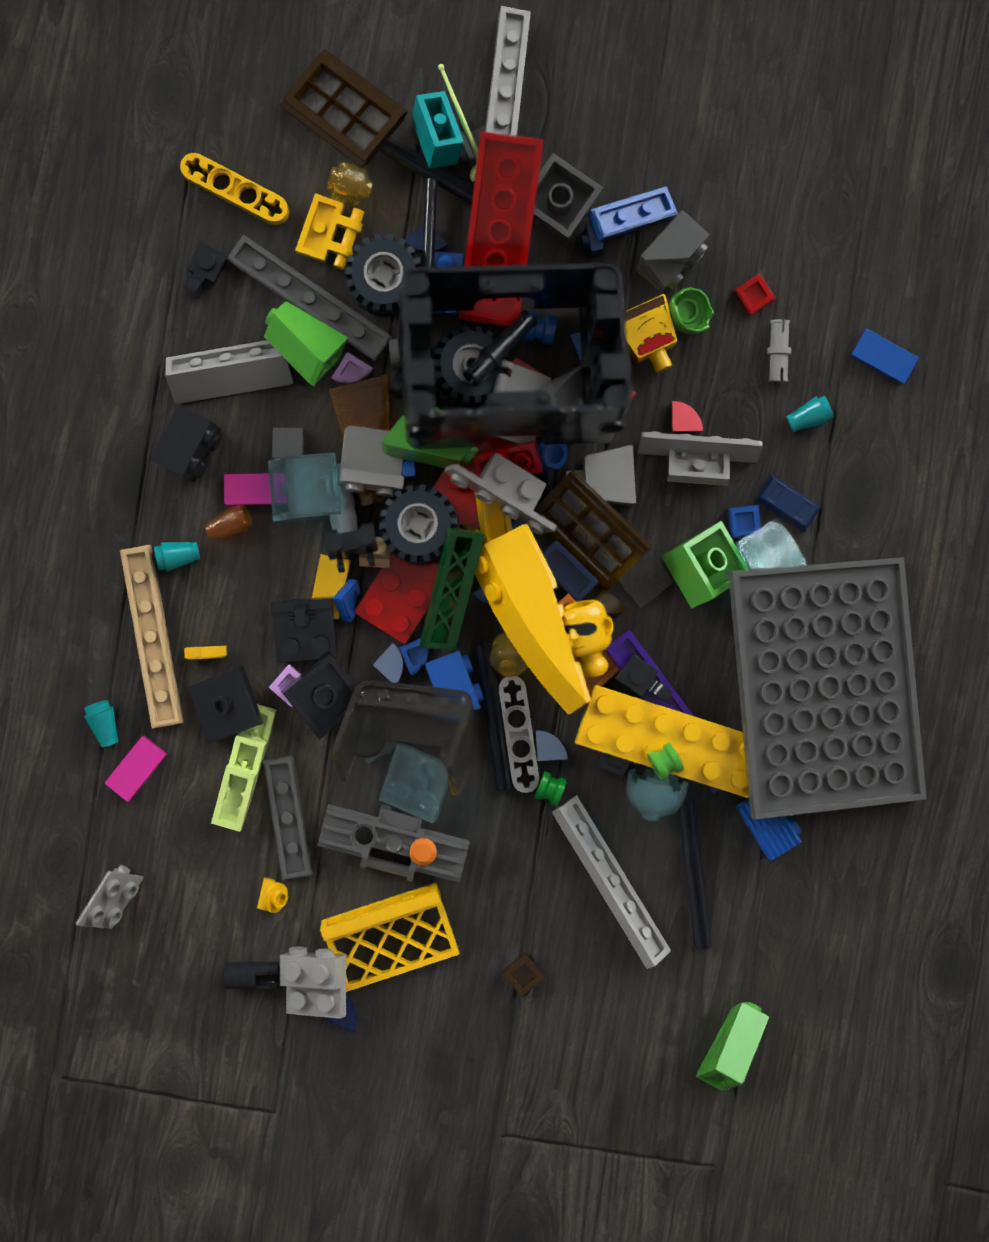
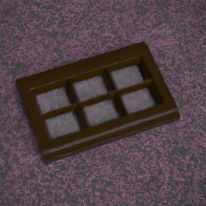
(343, 108)
(592, 530)

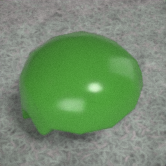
(690, 310)

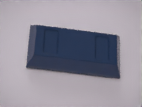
(787, 503)
(569, 571)

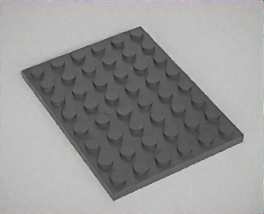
(827, 687)

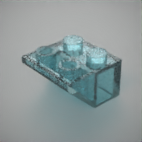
(304, 487)

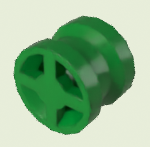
(550, 789)

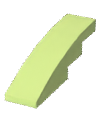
(243, 772)

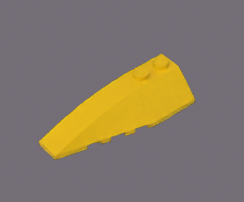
(524, 602)

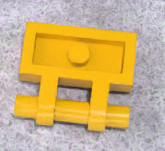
(320, 229)

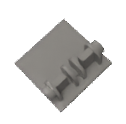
(110, 899)

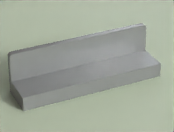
(226, 372)

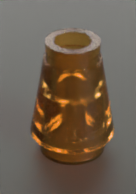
(230, 522)

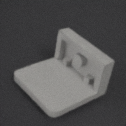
(366, 465)

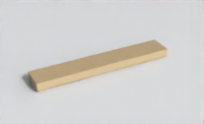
(151, 636)

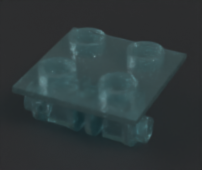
(770, 547)

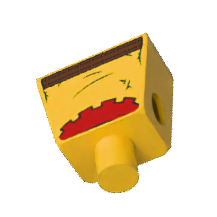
(650, 333)

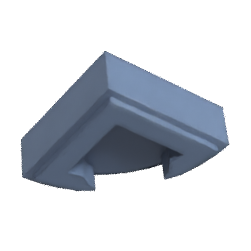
(390, 663)
(549, 747)

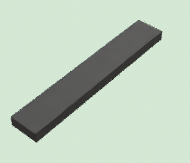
(308, 297)

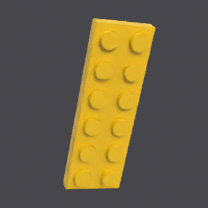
(635, 727)

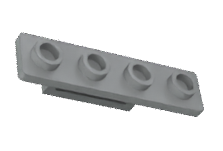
(699, 457)
(508, 488)

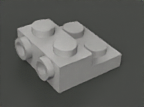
(314, 982)

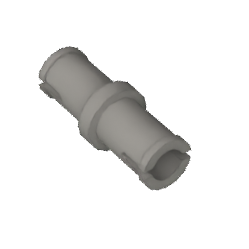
(779, 350)

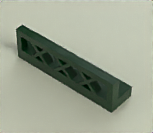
(456, 590)

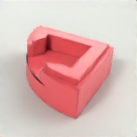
(684, 418)

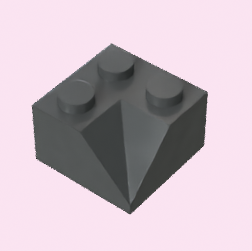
(672, 251)

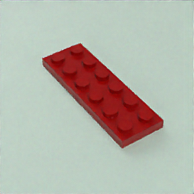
(502, 214)

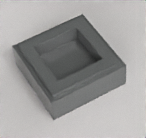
(287, 442)

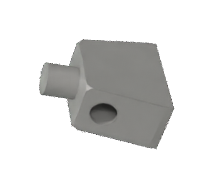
(611, 475)

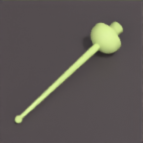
(465, 126)

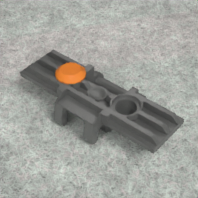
(396, 833)

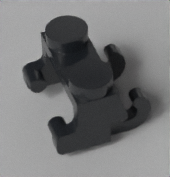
(351, 544)

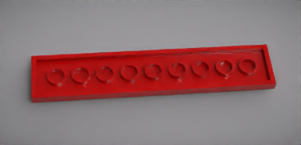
(404, 590)

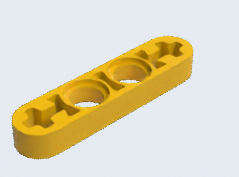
(236, 187)

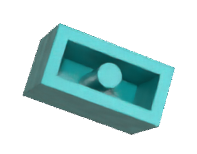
(437, 129)

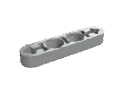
(519, 733)

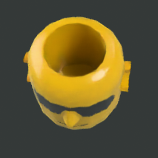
(591, 634)

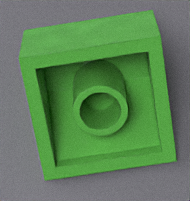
(703, 564)

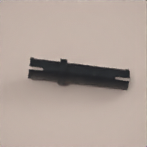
(492, 356)

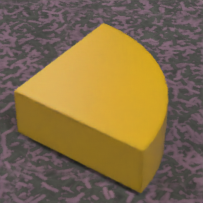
(205, 652)

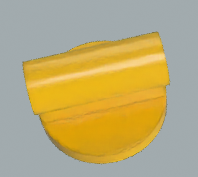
(272, 896)

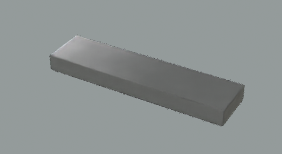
(288, 817)

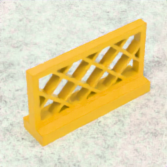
(384, 912)

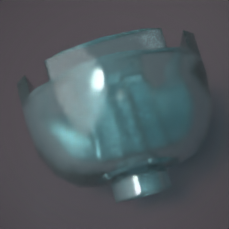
(655, 797)

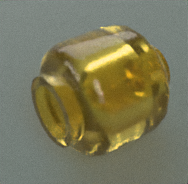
(349, 183)
(505, 657)

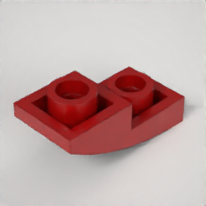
(523, 454)

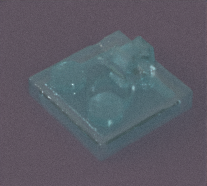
(415, 783)

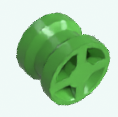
(665, 761)

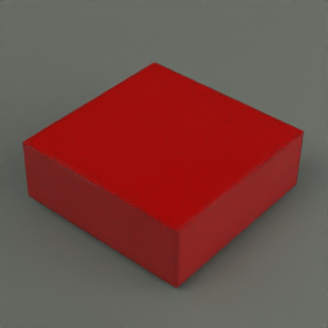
(754, 295)

